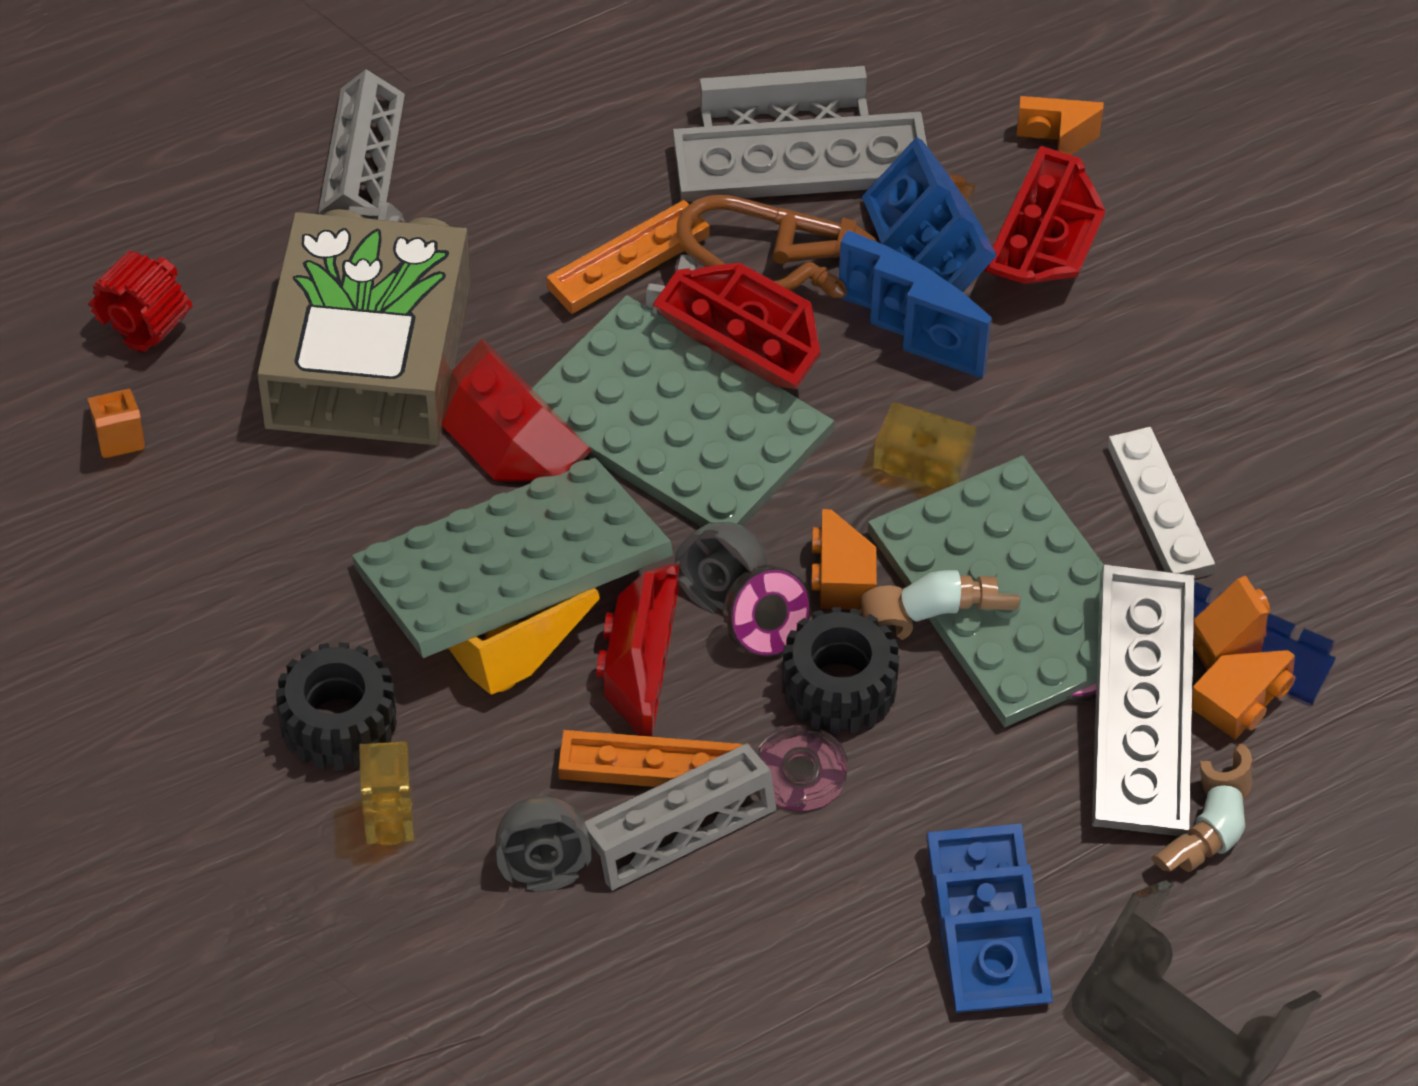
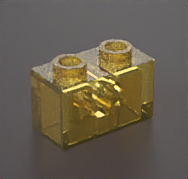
(924, 447)
(386, 793)

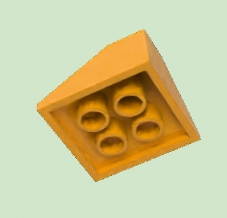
(518, 648)

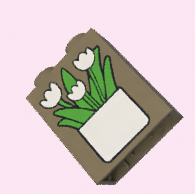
(365, 327)

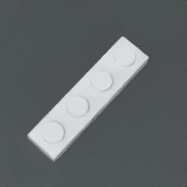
(1160, 503)

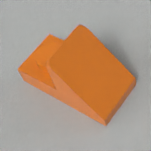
(1068, 121)
(117, 423)

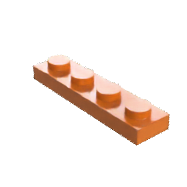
(622, 259)
(632, 757)

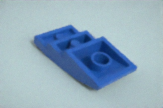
(928, 218)
(915, 303)
(988, 918)

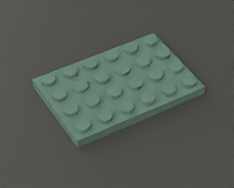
(681, 417)
(1018, 532)
(510, 556)

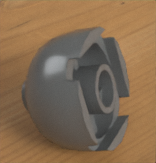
(715, 559)
(542, 843)

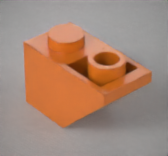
(845, 564)
(1231, 623)
(1240, 687)

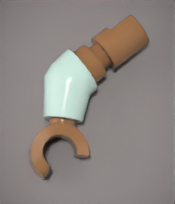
(932, 596)
(1222, 817)

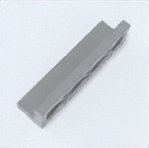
(783, 94)
(354, 139)
(681, 808)

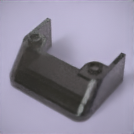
(1159, 1026)

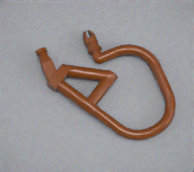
(783, 250)

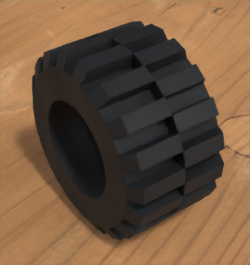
(327, 677)
(840, 700)

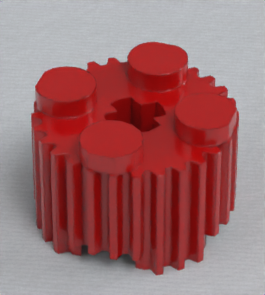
(140, 300)

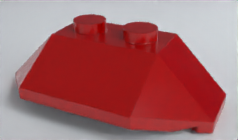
(1049, 222)
(744, 320)
(506, 421)
(639, 647)

